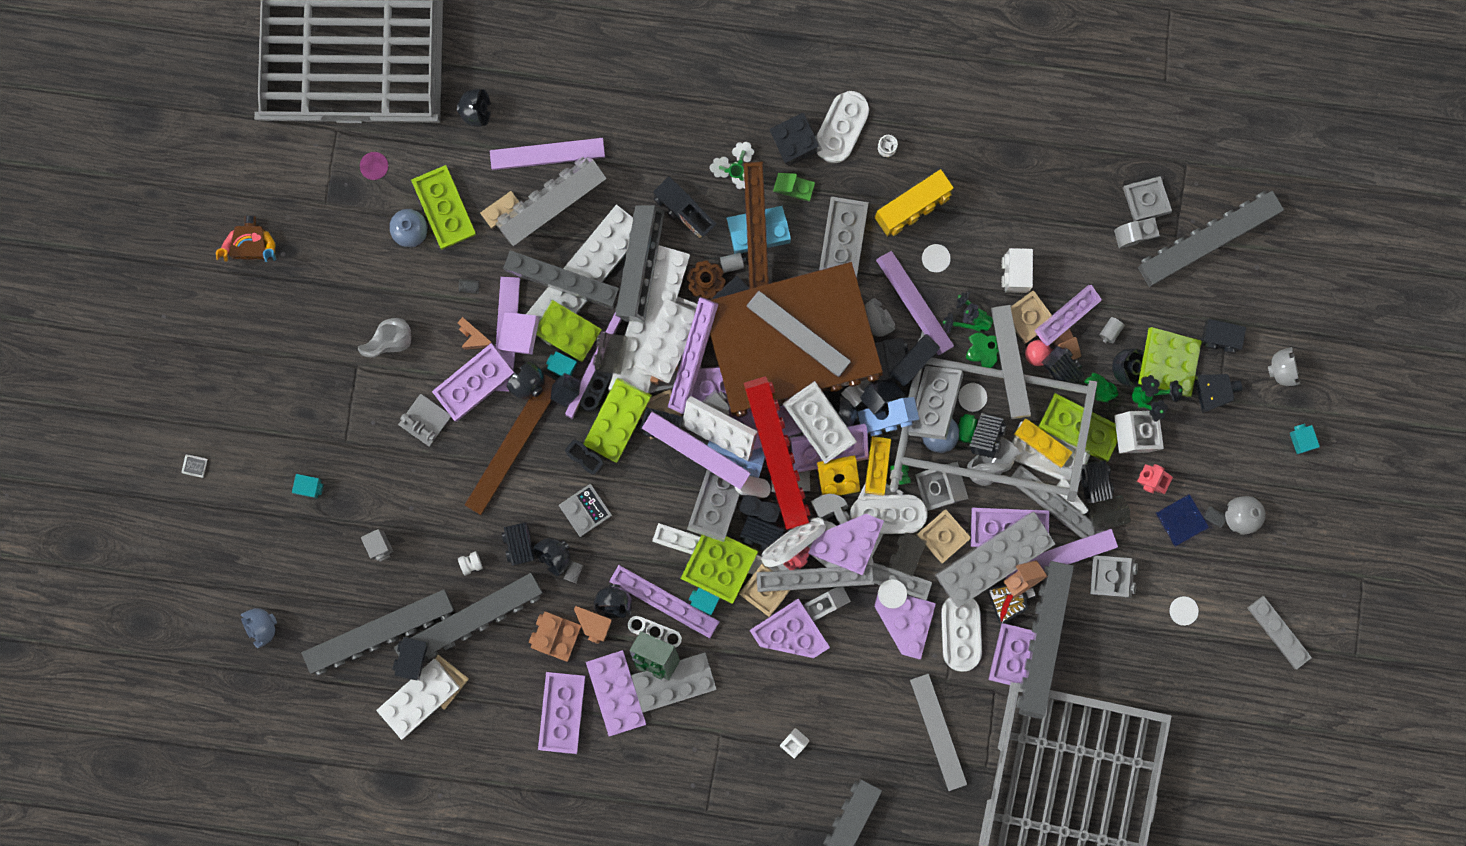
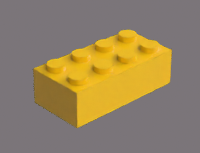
(913, 203)

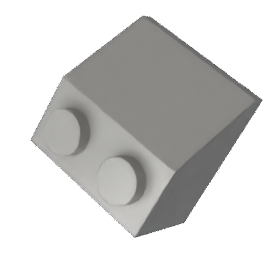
(941, 488)

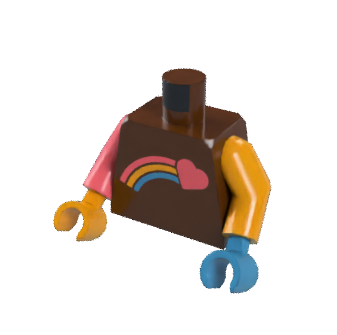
(248, 243)

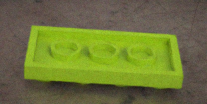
(443, 207)
(617, 420)
(1064, 421)

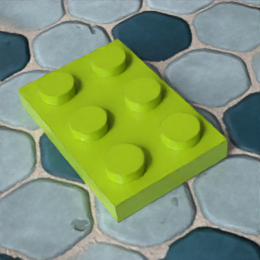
(567, 330)

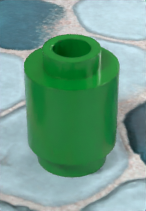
(967, 427)

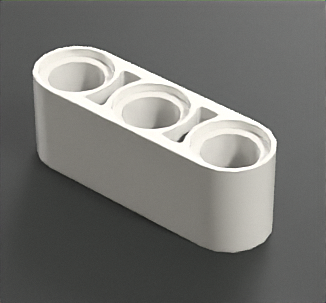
(647, 625)

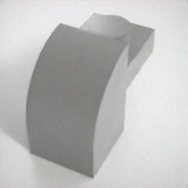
(1136, 231)
(831, 505)

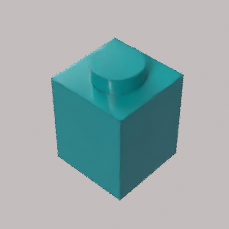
(561, 364)
(1304, 438)
(307, 486)
(703, 601)

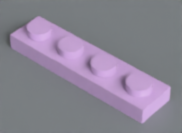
(1068, 315)

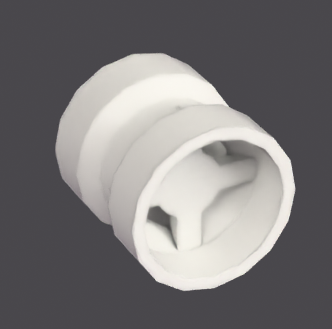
(887, 142)
(470, 563)

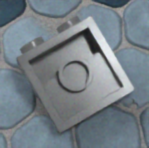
(1113, 576)

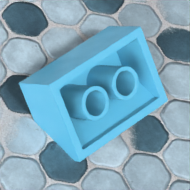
(776, 230)

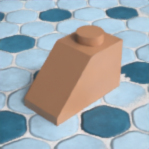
(593, 624)

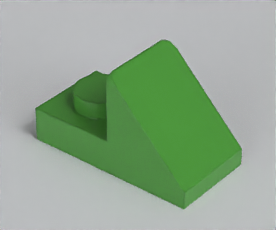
(793, 186)

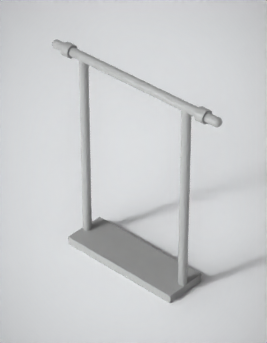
(1071, 492)

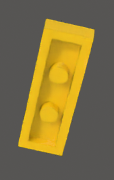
(1043, 443)
(877, 466)

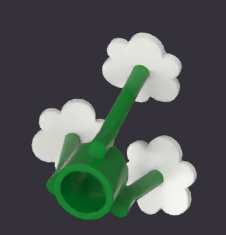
(723, 168)

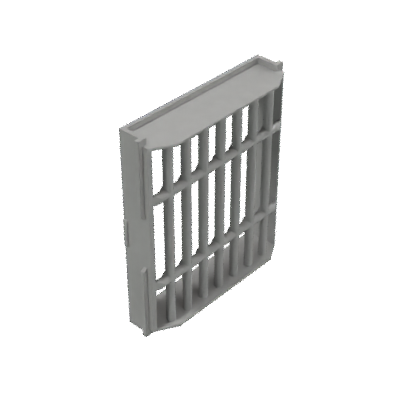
(434, 61)
(1079, 751)

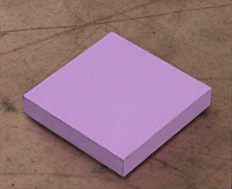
(518, 333)

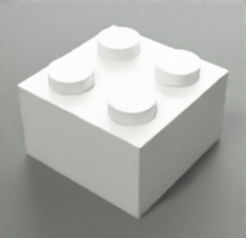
(1018, 270)
(1138, 432)

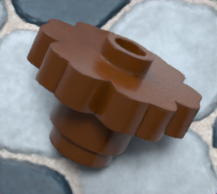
(705, 270)

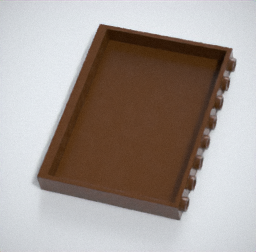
(751, 348)

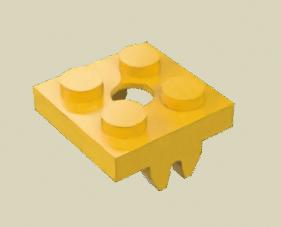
(846, 466)

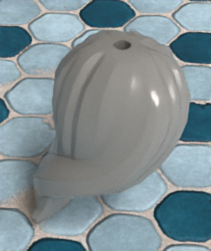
(390, 336)
(1000, 463)

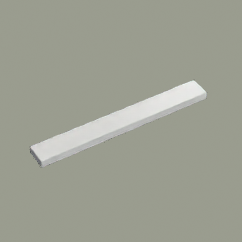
(687, 542)

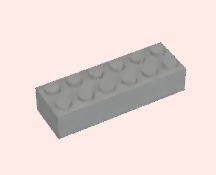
(550, 200)
(994, 559)

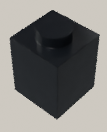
(565, 389)

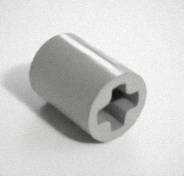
(732, 262)
(1111, 330)

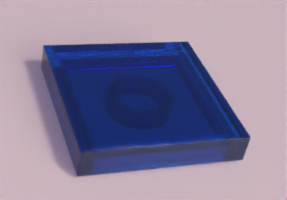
(1182, 520)

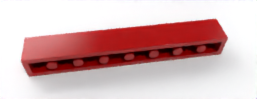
(776, 452)

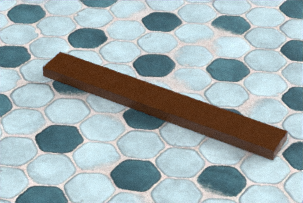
(756, 224)
(510, 449)

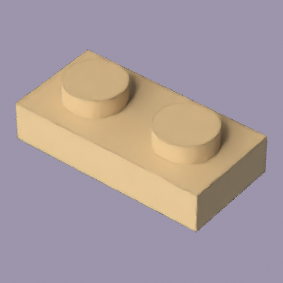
(498, 208)

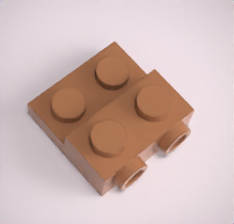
(555, 636)

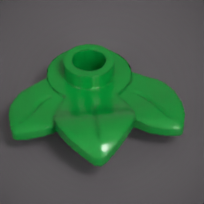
(980, 350)
(1104, 390)

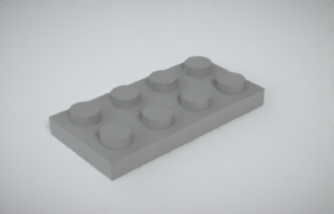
(843, 233)
(936, 402)
(713, 507)
(689, 680)

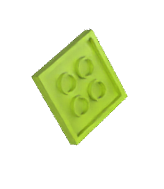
(1170, 359)
(719, 566)

